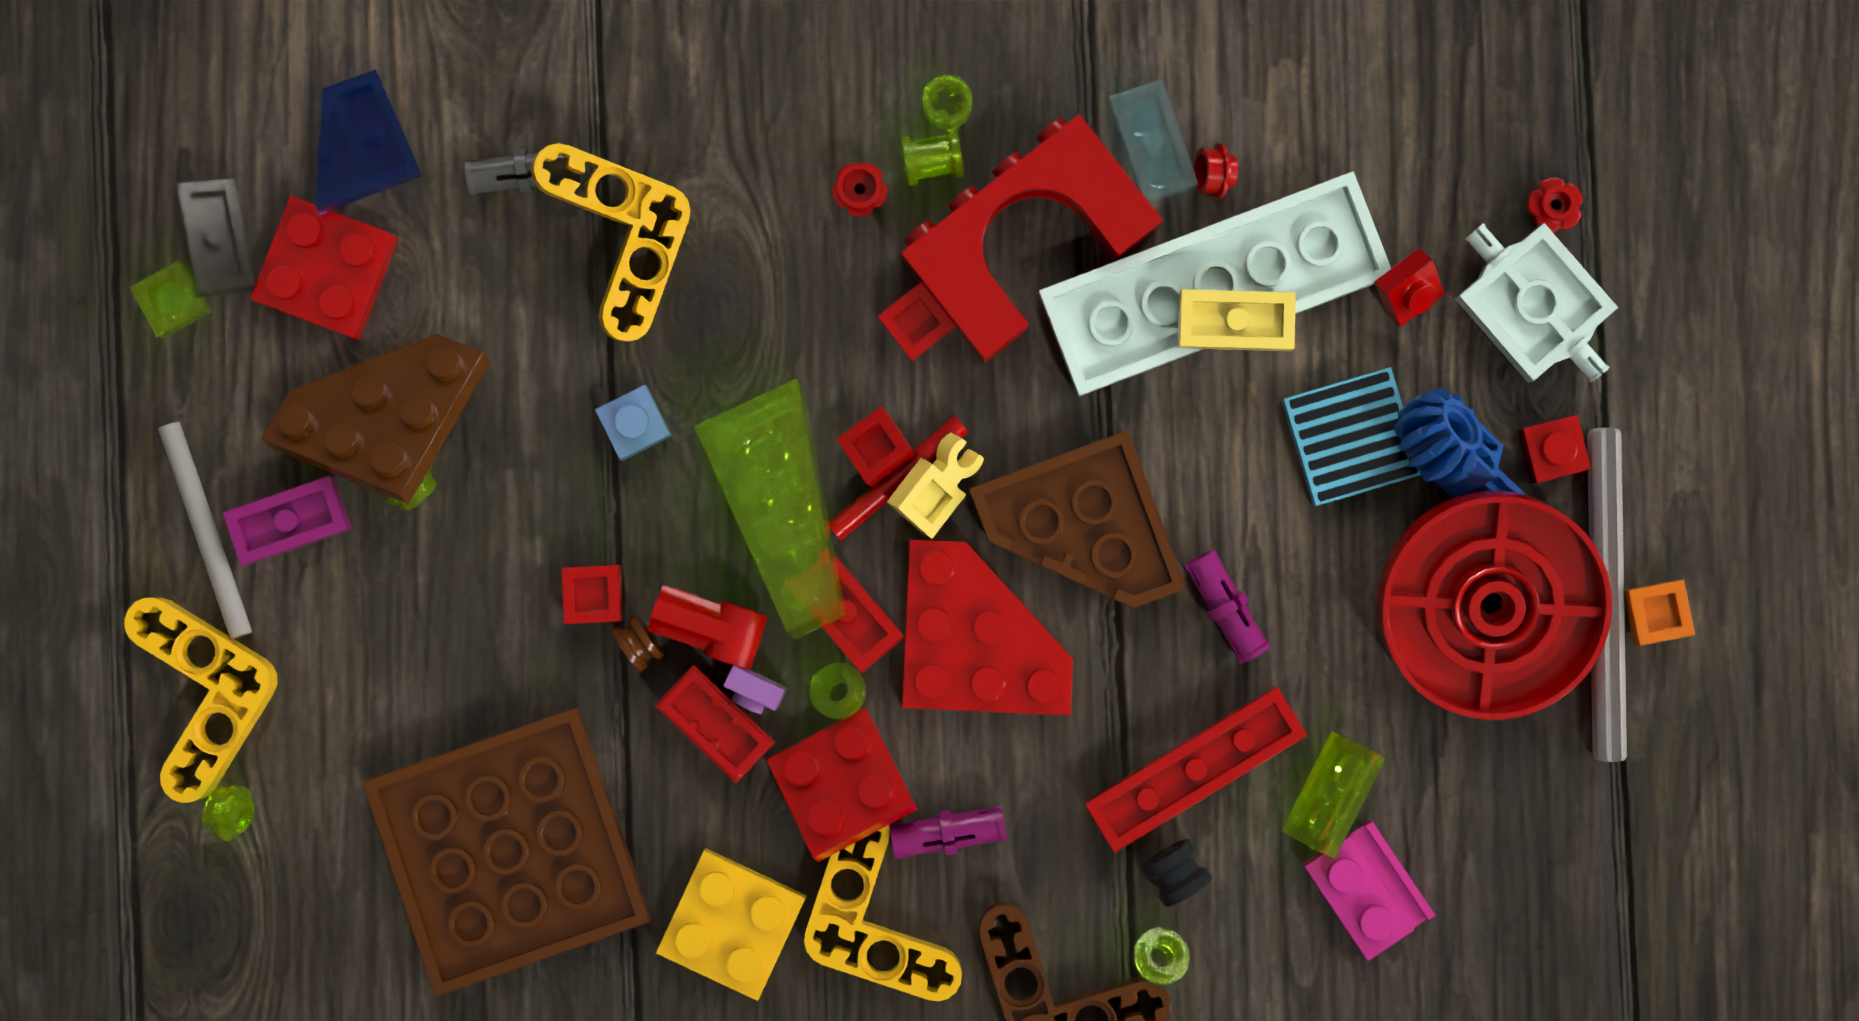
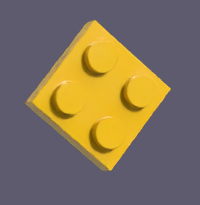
(731, 924)

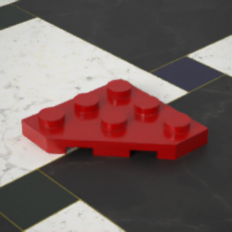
(975, 641)

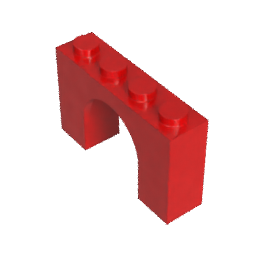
(1065, 168)

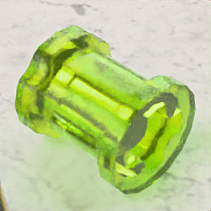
(932, 157)

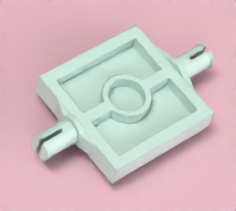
(1536, 303)

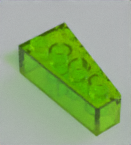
(775, 491)

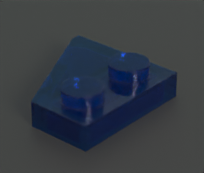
(360, 144)

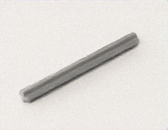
(1606, 532)

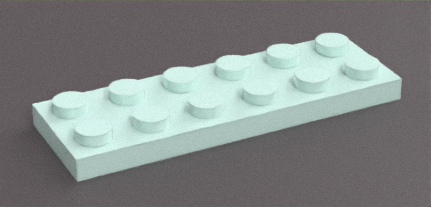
(1128, 311)

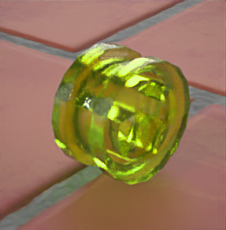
(953, 86)

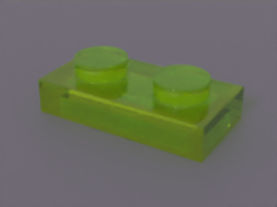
(1333, 794)

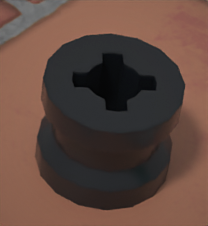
(1176, 872)

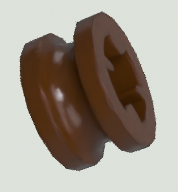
(638, 643)

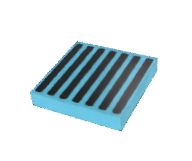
(1348, 436)

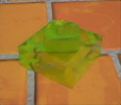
(170, 299)

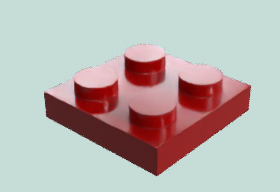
(324, 268)
(841, 784)

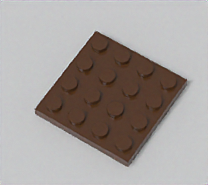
(507, 851)

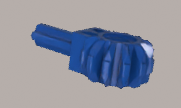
(1451, 445)

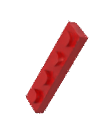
(1195, 769)

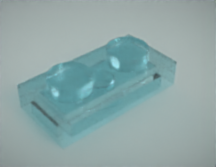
(1153, 141)

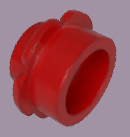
(1215, 170)
(852, 175)
(1540, 204)

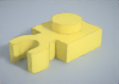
(931, 490)

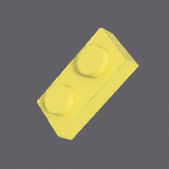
(1236, 320)

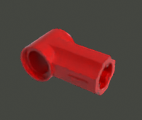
(721, 630)

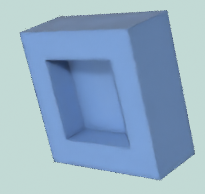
(633, 422)

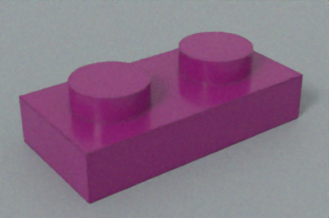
(287, 520)

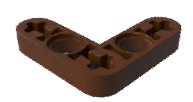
(1039, 1004)

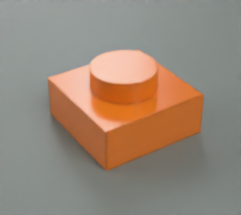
(1658, 612)

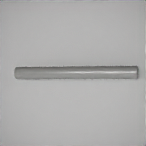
(205, 530)

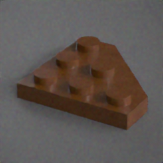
(381, 416)
(1086, 521)

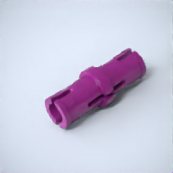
(1227, 606)
(948, 832)

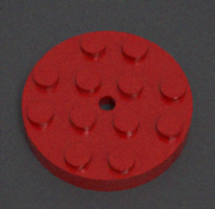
(1549, 614)

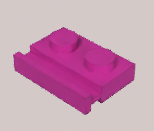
(1369, 891)

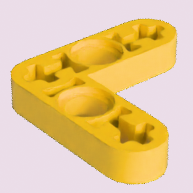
(632, 212)
(223, 694)
(849, 918)

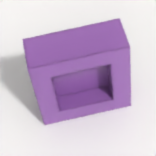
(754, 690)

